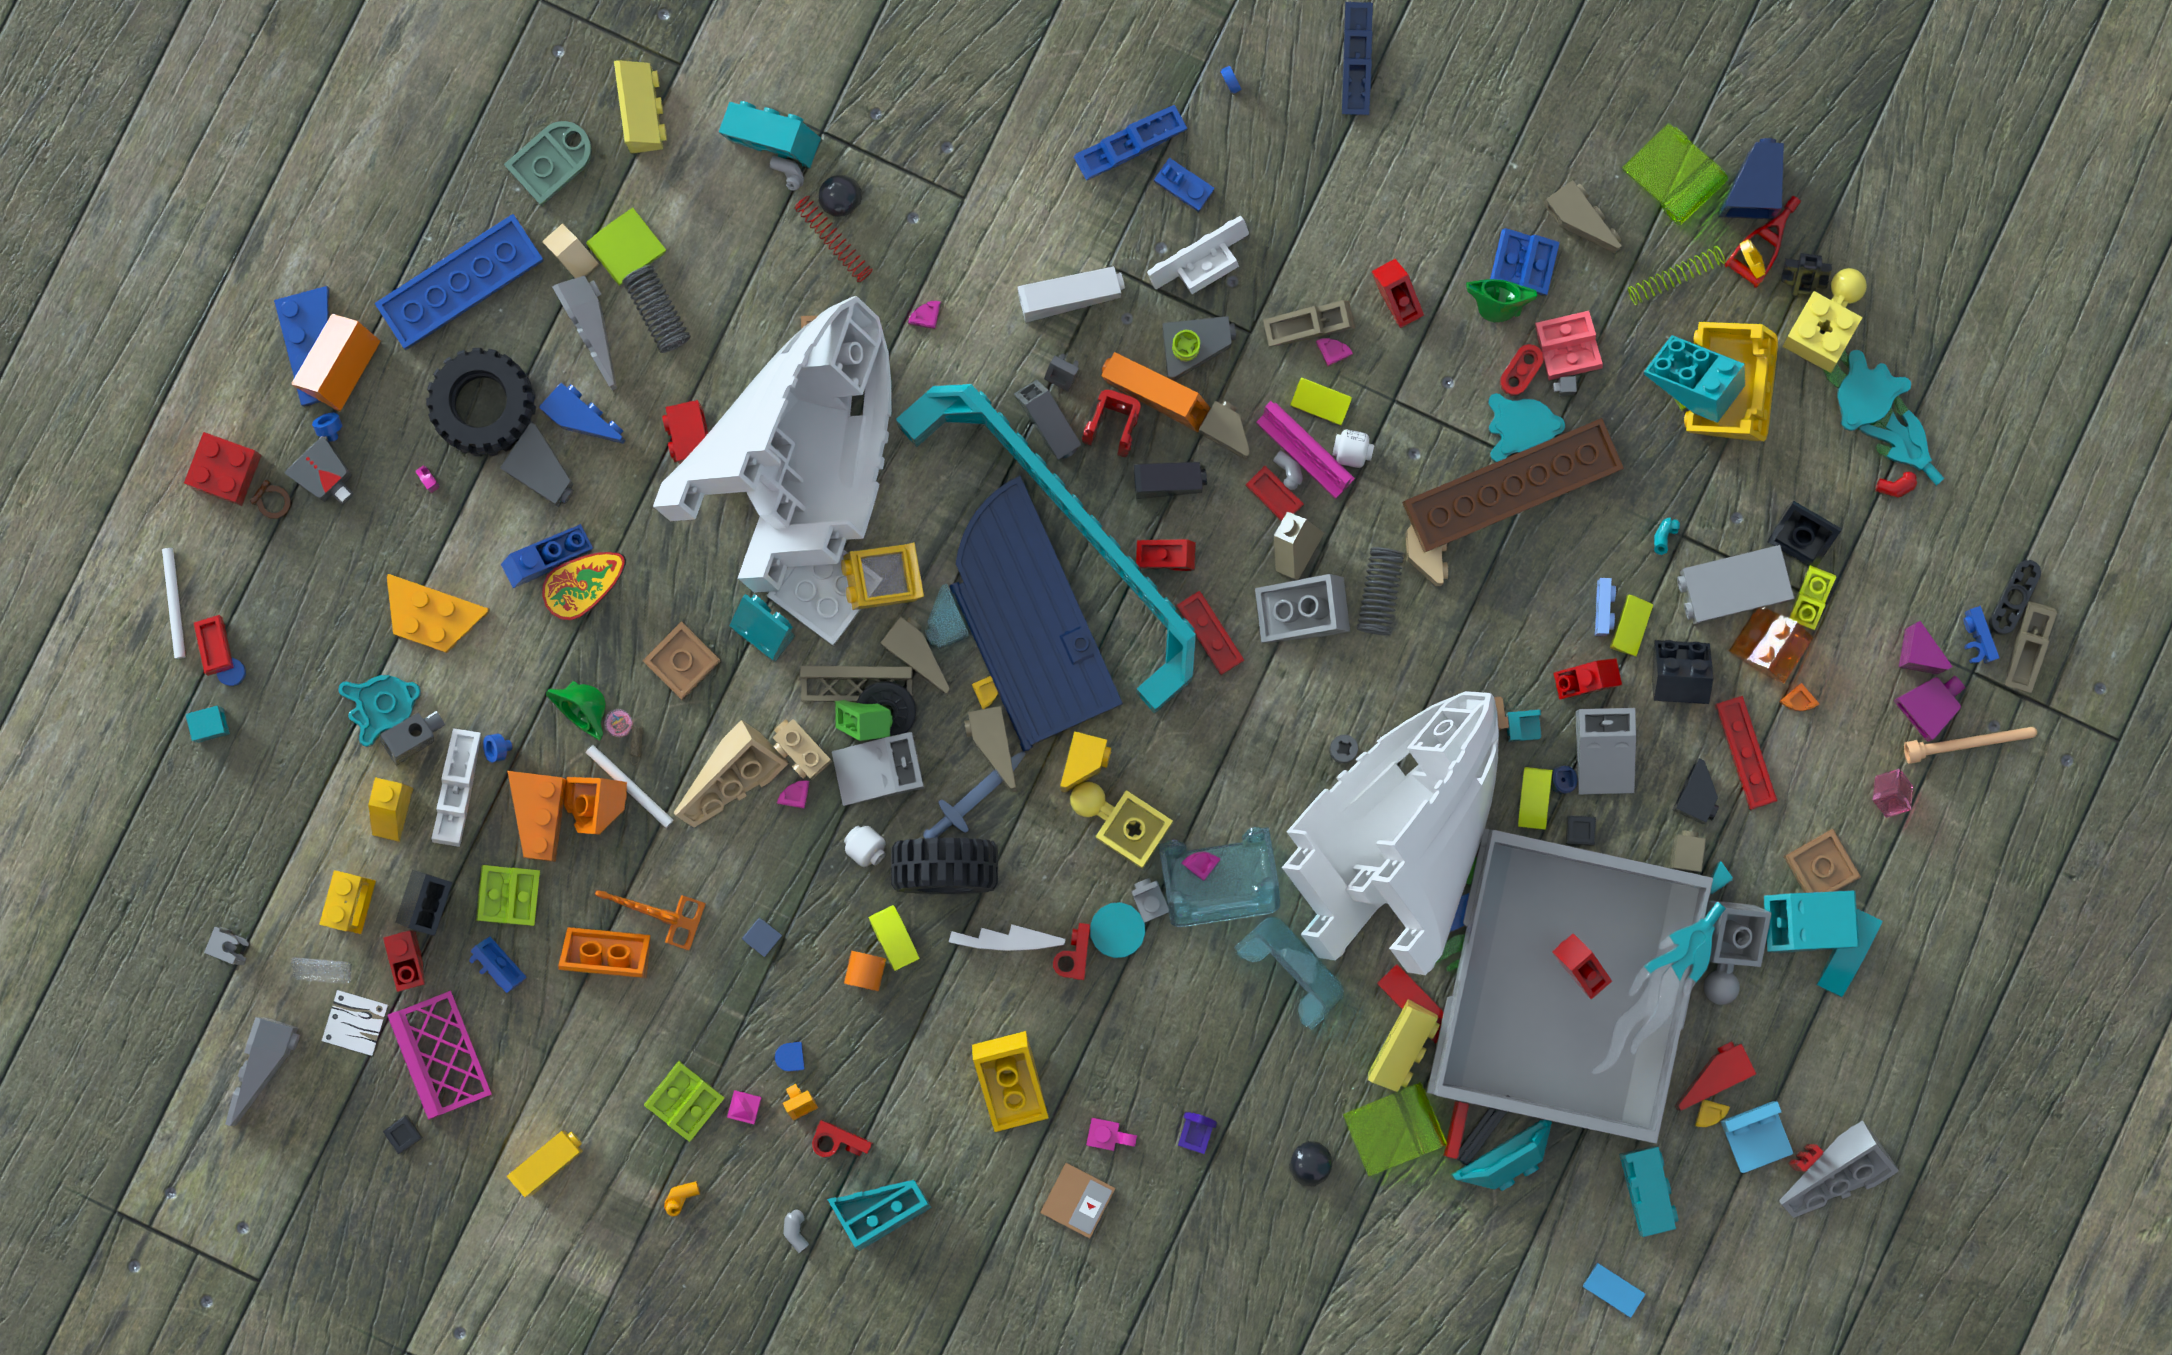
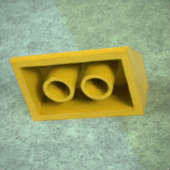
(1084, 760)

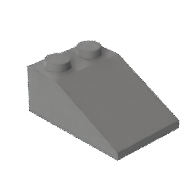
(1302, 609)

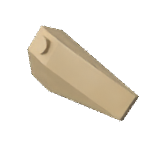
(734, 768)

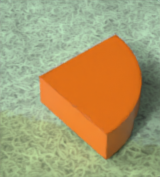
(1799, 699)

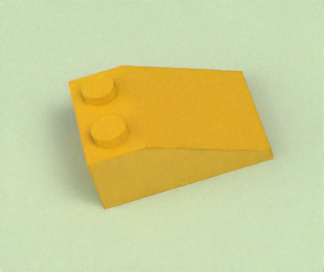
(1009, 1081)

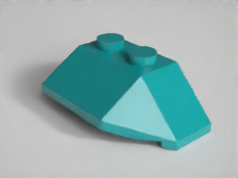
(1508, 1159)

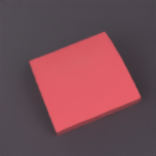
(1568, 345)

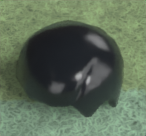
(839, 195)
(1311, 1163)

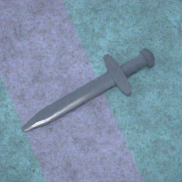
(954, 814)

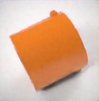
(865, 971)

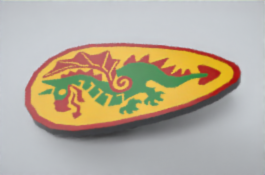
(581, 583)

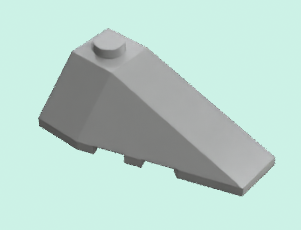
(586, 313)
(267, 1050)
(1847, 1164)

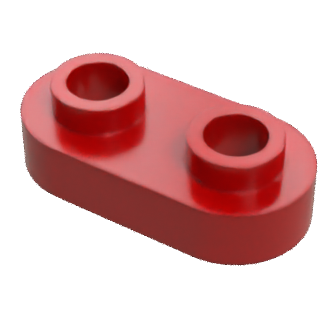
(1520, 370)

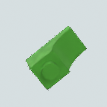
(863, 720)

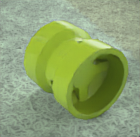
(1187, 341)

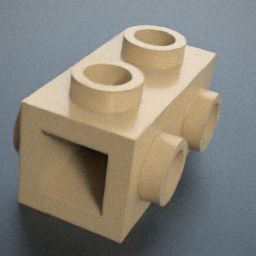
(797, 744)

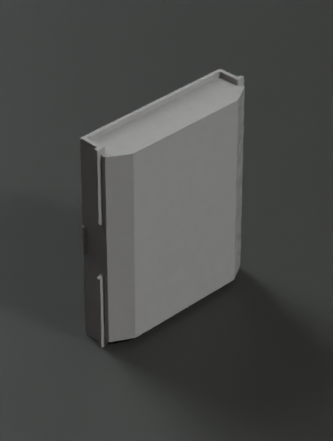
(1523, 1020)

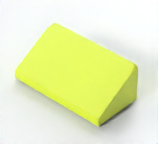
(1321, 401)
(1631, 625)

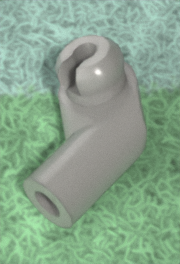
(1292, 469)
(792, 1230)

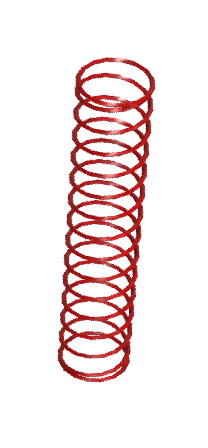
(832, 241)

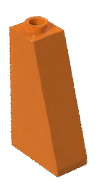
(1156, 391)

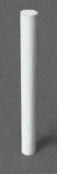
(173, 603)
(632, 788)

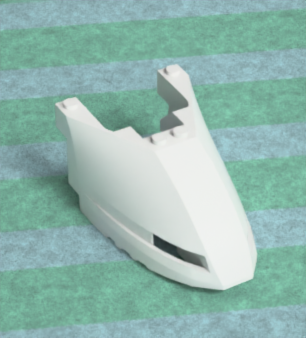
(798, 447)
(1400, 835)

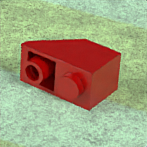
(1587, 678)
(405, 960)

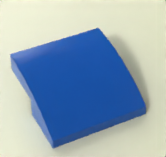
(1525, 260)

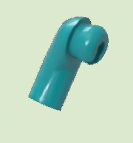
(1661, 536)

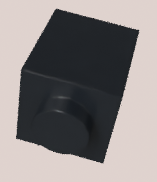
(1698, 795)

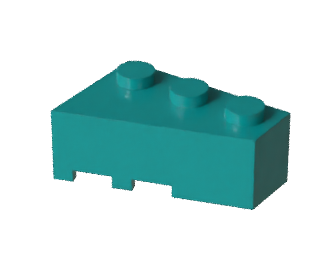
(770, 132)
(1649, 1190)
(878, 1212)

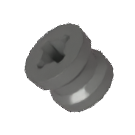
(1339, 750)

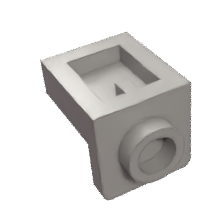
(1149, 900)

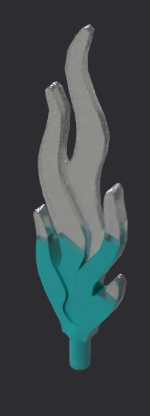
(1662, 988)

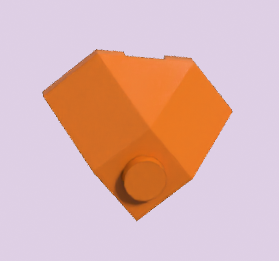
(594, 802)

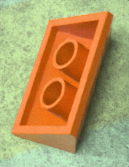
(336, 361)
(605, 952)

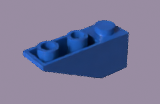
(574, 415)
(545, 555)

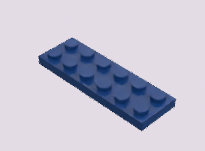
(459, 282)

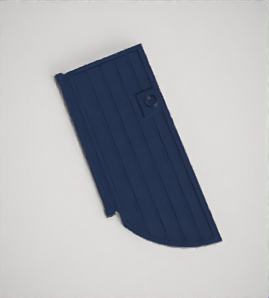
(1028, 620)

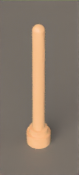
(1916, 751)

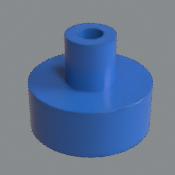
(327, 426)
(496, 747)

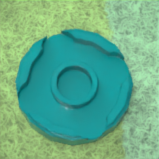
(1117, 930)

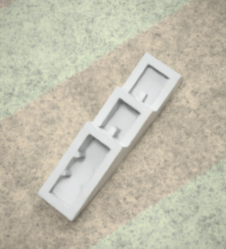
(456, 787)
(1017, 940)

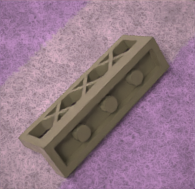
(850, 673)

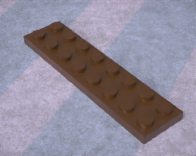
(1512, 485)

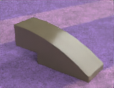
(1309, 323)
(2030, 646)

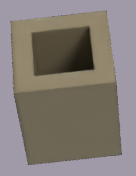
(1687, 852)

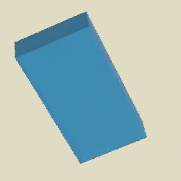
(1614, 1290)

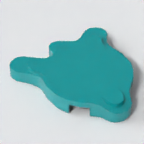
(1867, 393)
(1521, 425)
(380, 704)

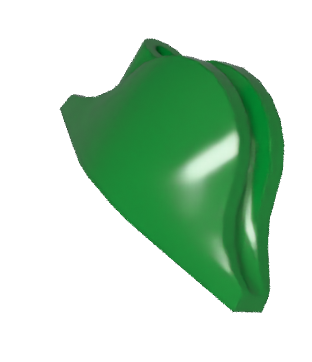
(1500, 298)
(582, 706)

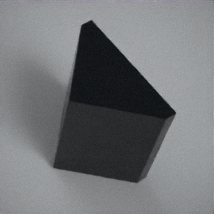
(1804, 534)

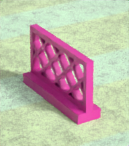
(1304, 450)
(415, 1062)

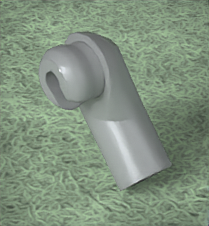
(791, 169)

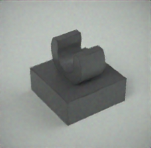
(1061, 372)

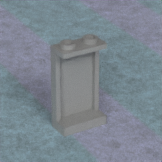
(1735, 584)

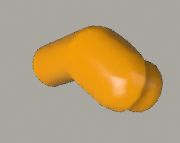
(677, 1197)

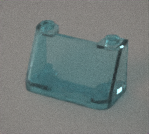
(1237, 887)
(1278, 939)

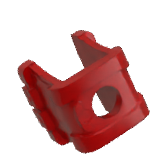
(1119, 403)

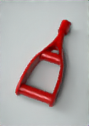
(1769, 236)

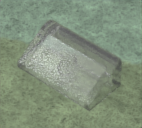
(321, 970)

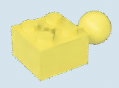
(1830, 316)
(1090, 800)

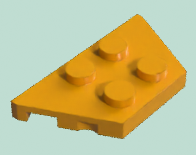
(430, 615)

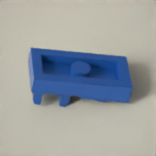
(1184, 184)
(1977, 625)
(498, 964)

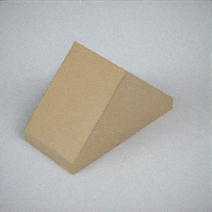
(570, 252)

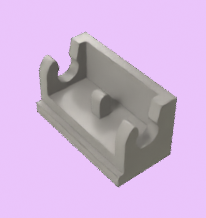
(223, 945)

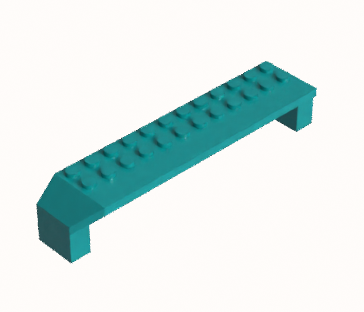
(969, 406)

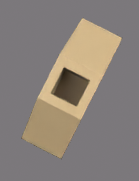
(1427, 563)

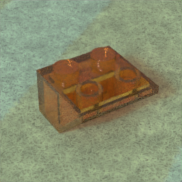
(1771, 644)

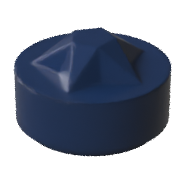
(1563, 780)

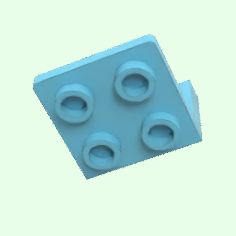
(1757, 1137)

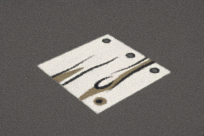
(354, 1022)

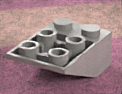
(1606, 750)
(878, 769)

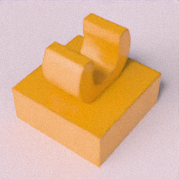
(799, 1102)

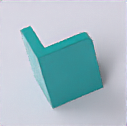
(207, 724)
(1523, 725)

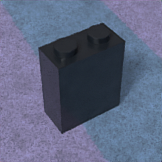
(423, 902)

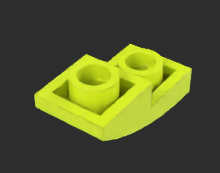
(1812, 597)
(1535, 798)
(893, 937)

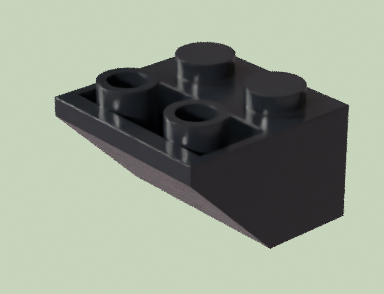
(1682, 672)

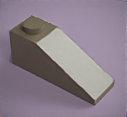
(911, 647)
(990, 738)

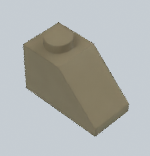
(1225, 429)
(1295, 545)

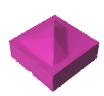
(744, 1107)

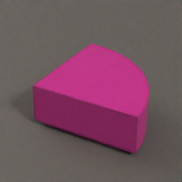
(926, 315)
(1333, 350)
(427, 479)
(795, 794)
(1201, 863)

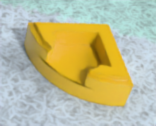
(1753, 258)
(985, 691)
(1710, 1113)

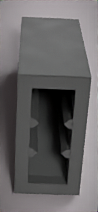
(1214, 337)
(1048, 419)
(538, 467)

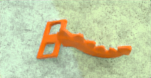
(675, 919)

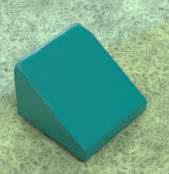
(1720, 877)

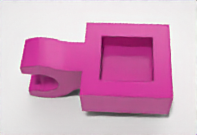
(1105, 1135)

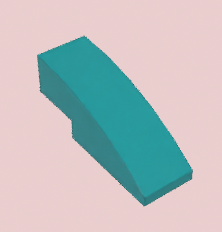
(1846, 961)

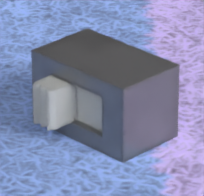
(1565, 386)

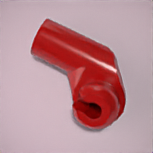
(1898, 488)

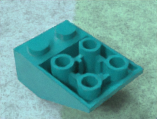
(1697, 377)
(759, 627)
(1812, 921)

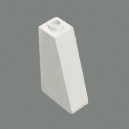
(1069, 293)

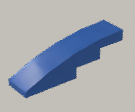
(1130, 142)

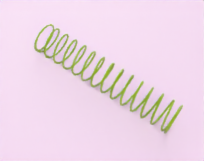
(1655, 280)

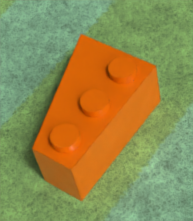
(538, 813)

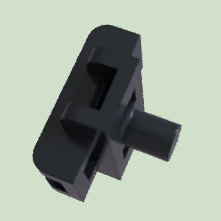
(1803, 273)

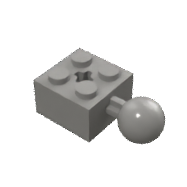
(1736, 940)

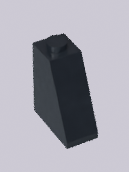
(1168, 479)

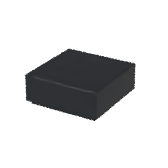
(1580, 830)
(402, 1134)

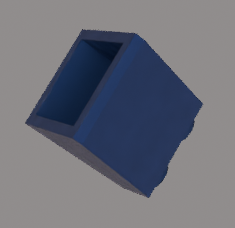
(1758, 184)

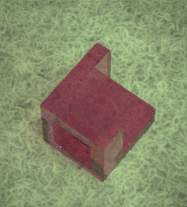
(1892, 793)

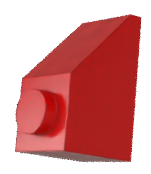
(1398, 292)
(1582, 966)

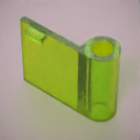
(1675, 173)
(1395, 1129)

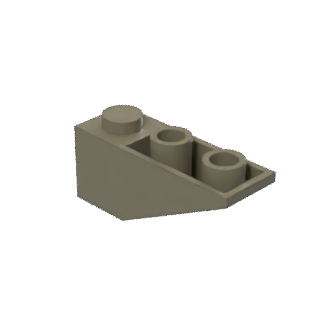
(1576, 214)

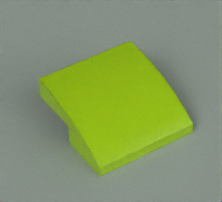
(625, 245)
(507, 895)
(684, 1101)

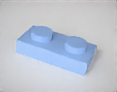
(1604, 619)

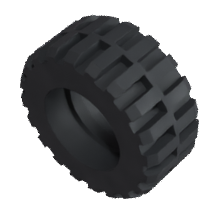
(455, 376)
(944, 866)

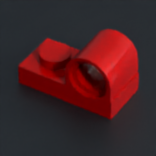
(1166, 554)
(1080, 939)
(854, 1143)

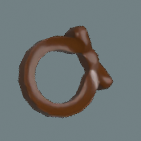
(266, 486)

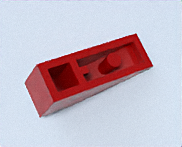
(1719, 1073)

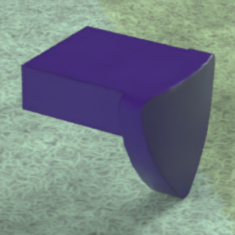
(1196, 1132)

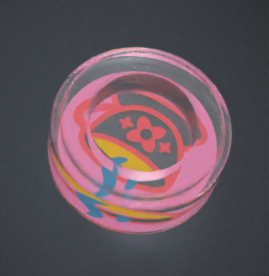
(618, 723)

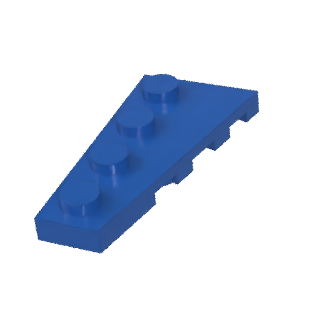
(301, 322)

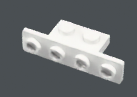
(1203, 260)

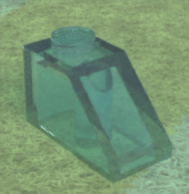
(945, 621)

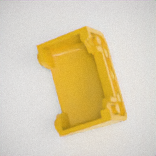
(1750, 411)

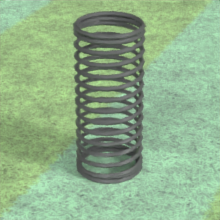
(669, 343)
(1387, 555)

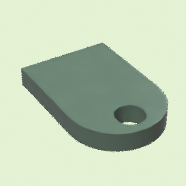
(548, 161)

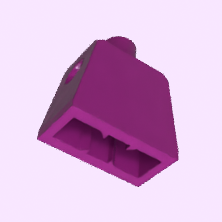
(1931, 705)

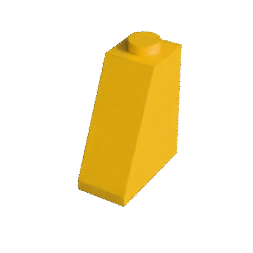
(388, 808)
(545, 1163)

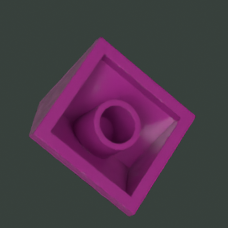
(1921, 651)

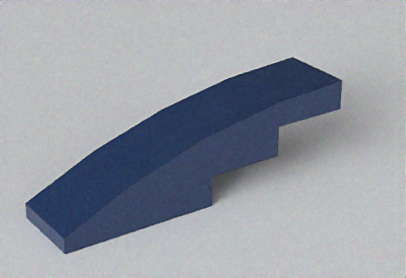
(1357, 58)

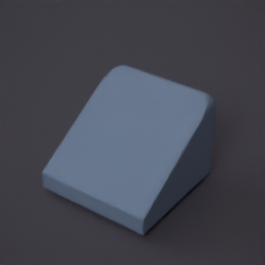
(762, 937)

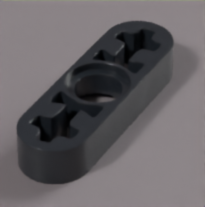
(2016, 576)

